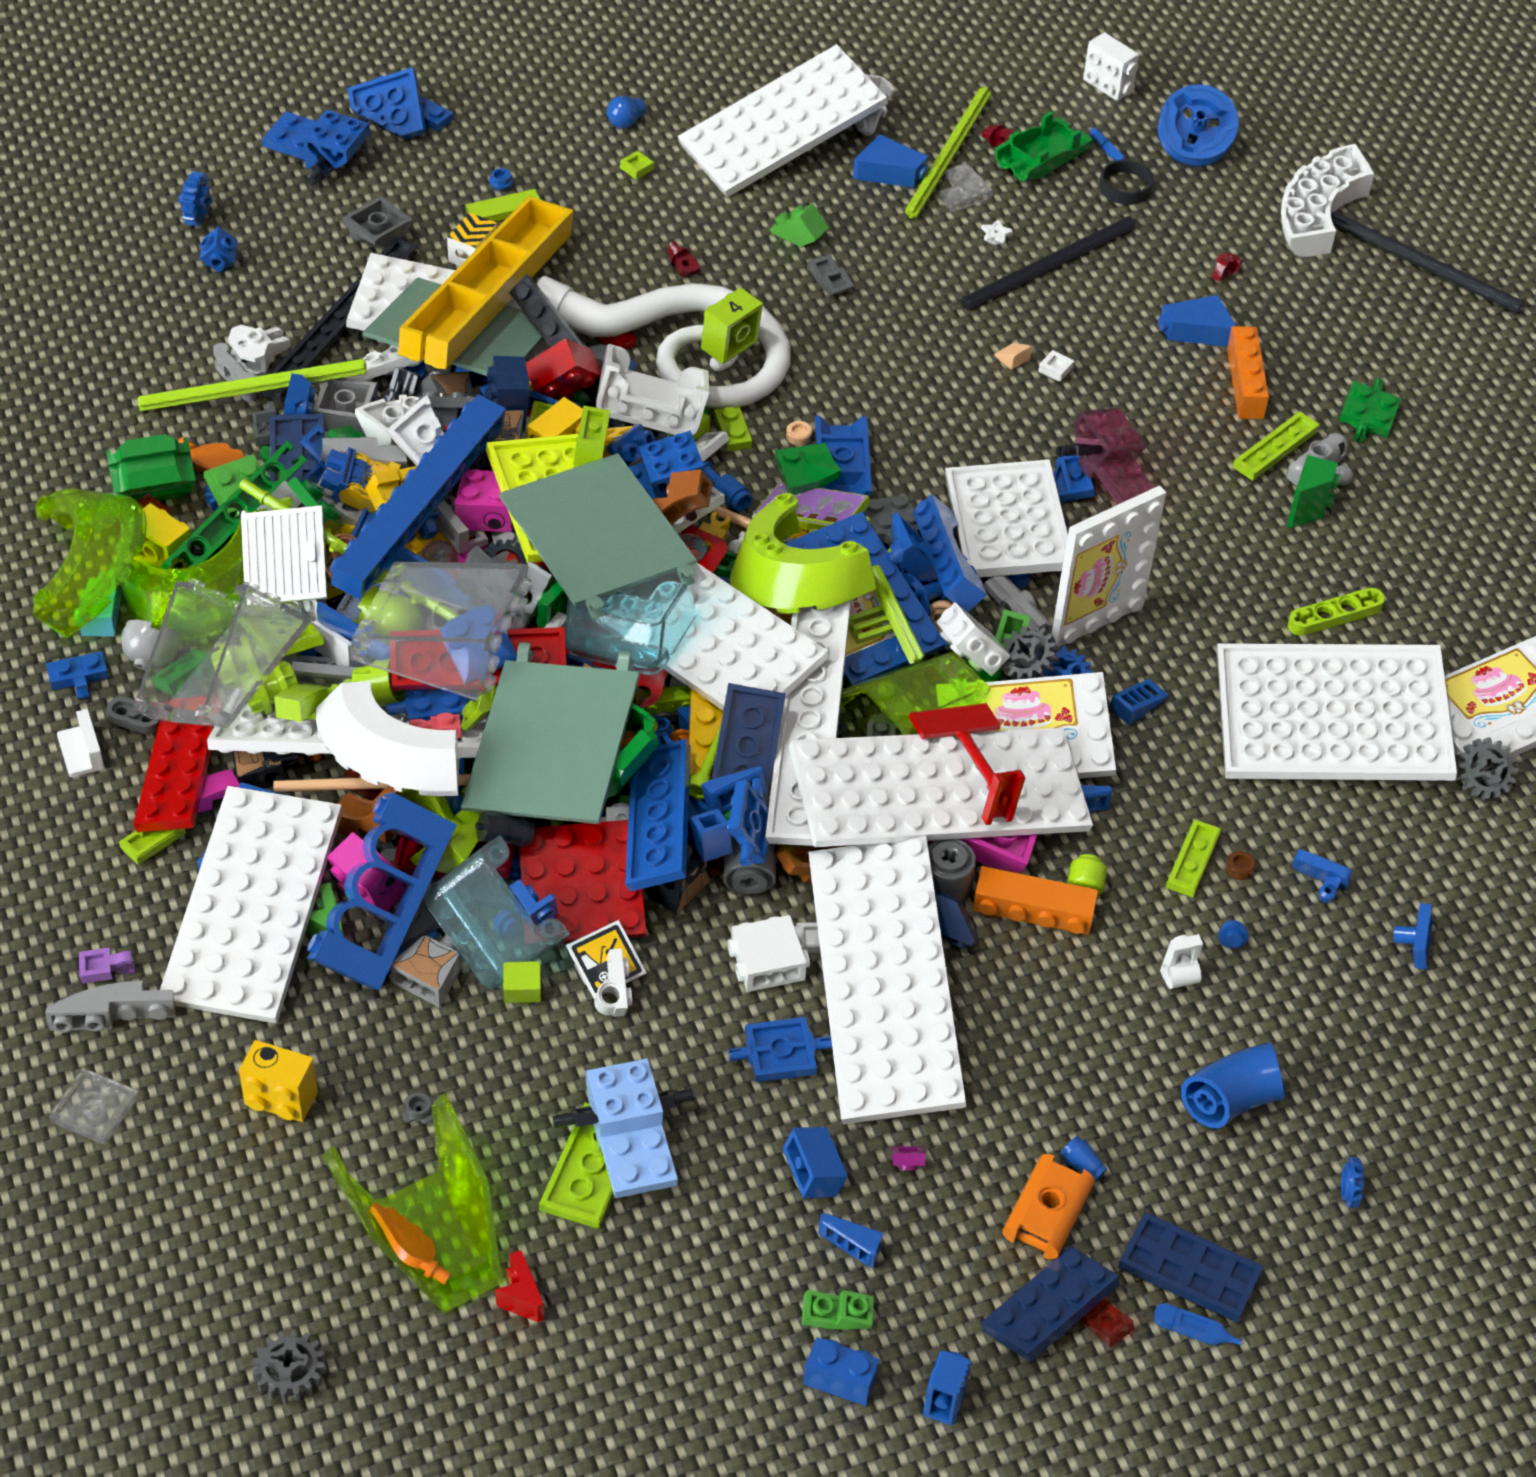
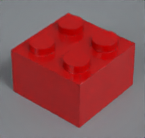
(563, 370)

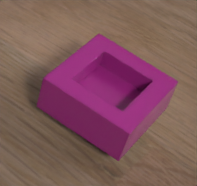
(908, 1157)

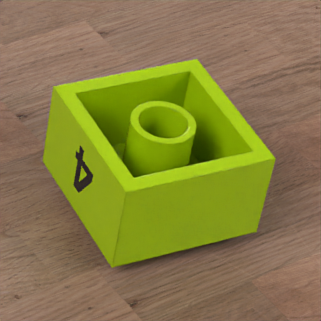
(731, 325)

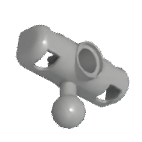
(1326, 449)

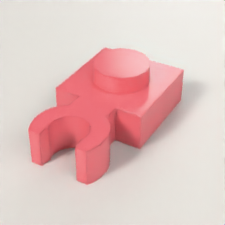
(442, 721)

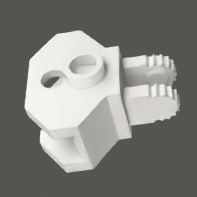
(256, 347)

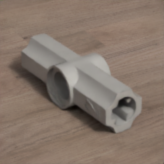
(1017, 601)

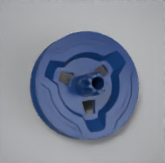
(1210, 143)

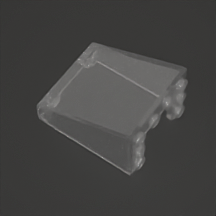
(443, 622)
(215, 653)

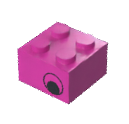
(479, 503)
(372, 885)

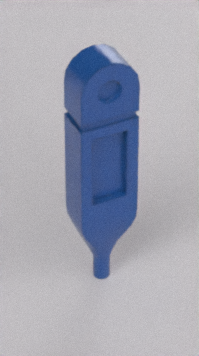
(1192, 1325)

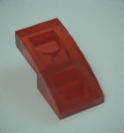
(1108, 1322)

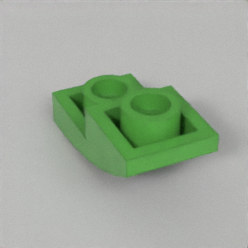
(831, 1311)

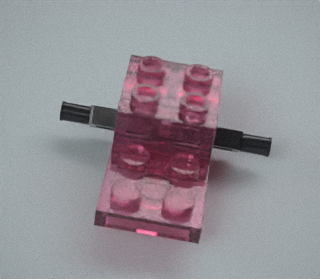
(1109, 452)

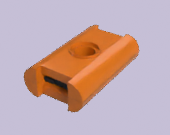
(1046, 1226)

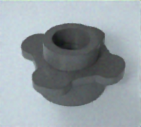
(415, 1102)

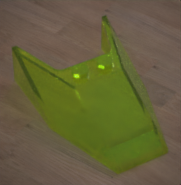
(923, 686)
(447, 1206)

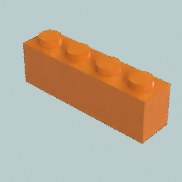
(1247, 372)
(1035, 900)

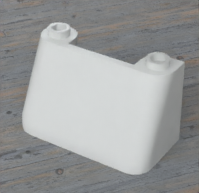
(650, 399)

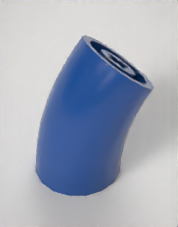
(1233, 1086)

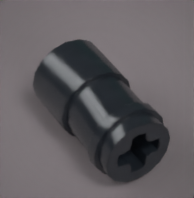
(512, 830)

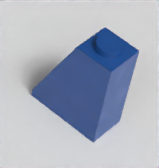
(890, 163)
(1197, 321)

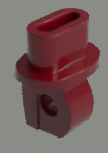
(996, 134)
(681, 256)
(1226, 265)

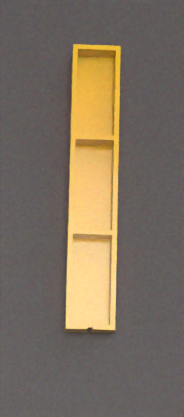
(483, 283)

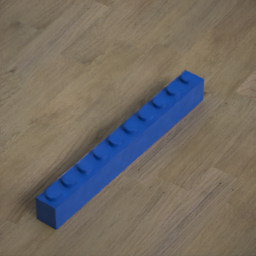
(417, 497)

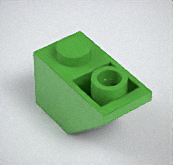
(800, 226)

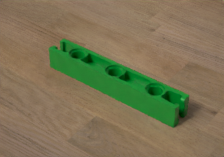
(220, 525)

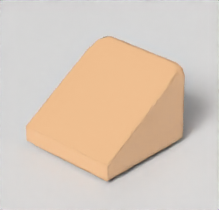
(1014, 355)

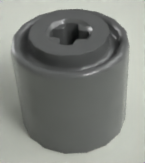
(952, 867)
(752, 878)

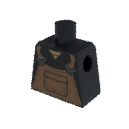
(263, 767)
(679, 893)

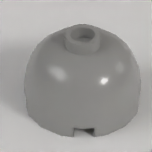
(138, 642)

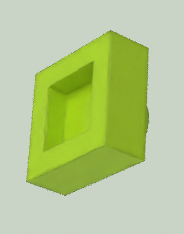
(636, 165)

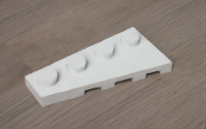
(384, 363)

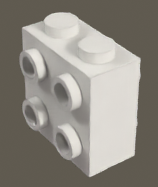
(1111, 66)

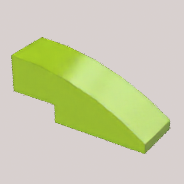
(300, 701)

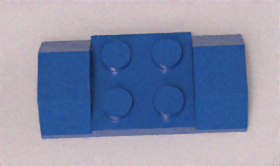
(851, 453)

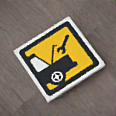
(592, 951)

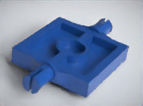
(428, 703)
(749, 821)
(780, 1049)

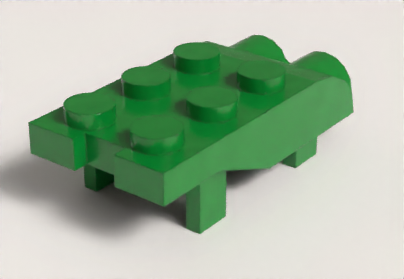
(1041, 148)

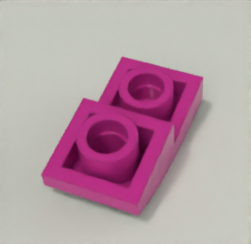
(215, 788)

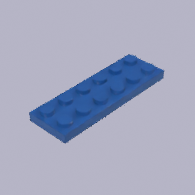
(659, 818)

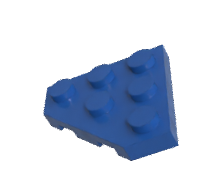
(391, 103)

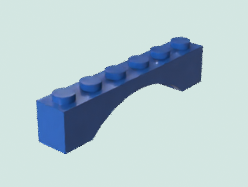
(953, 571)
(705, 825)

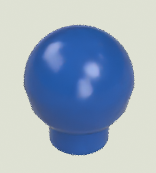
(625, 111)

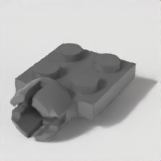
(881, 512)

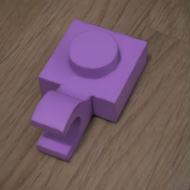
(100, 963)

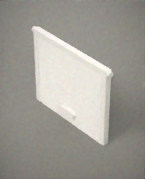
(286, 552)

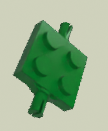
(1369, 409)

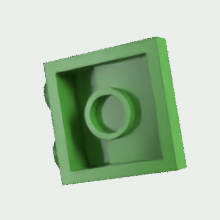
(226, 479)

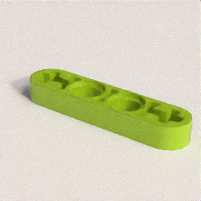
(1339, 616)

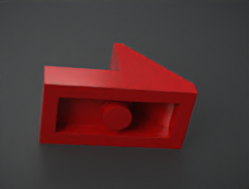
(522, 1294)

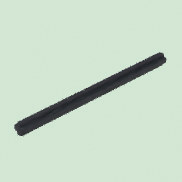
(1427, 262)
(1048, 263)

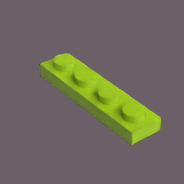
(1276, 445)

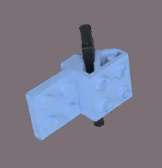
(629, 1126)

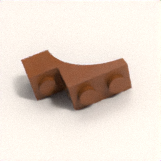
(685, 494)
(359, 816)

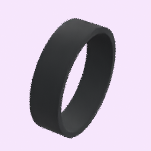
(1122, 197)

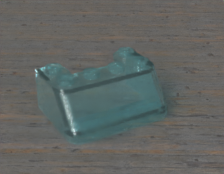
(633, 624)

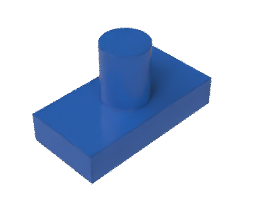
(1418, 935)

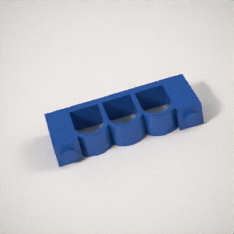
(416, 824)

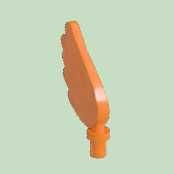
(212, 455)
(409, 1242)

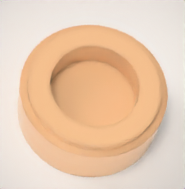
(799, 433)

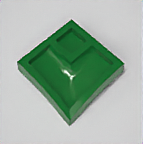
(806, 467)

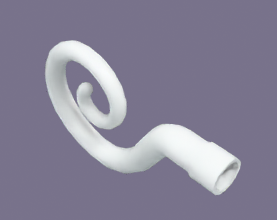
(614, 319)

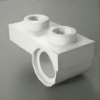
(1181, 963)
(617, 971)

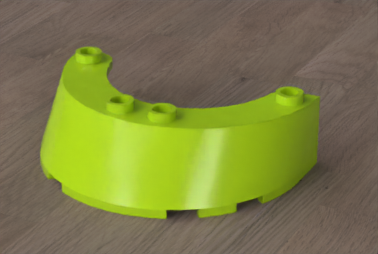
(792, 576)

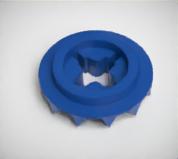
(1352, 1182)

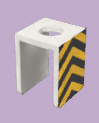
(468, 237)

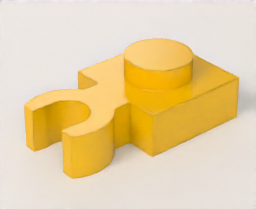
(717, 528)

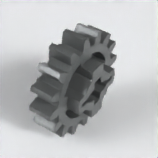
(1041, 648)
(1482, 756)
(276, 1362)

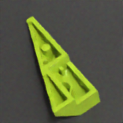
(460, 844)

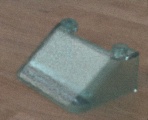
(486, 917)

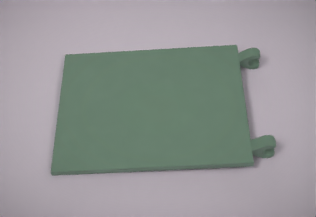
(506, 335)
(598, 531)
(552, 739)

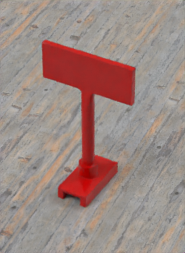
(960, 721)

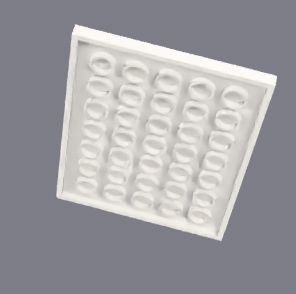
(1334, 712)

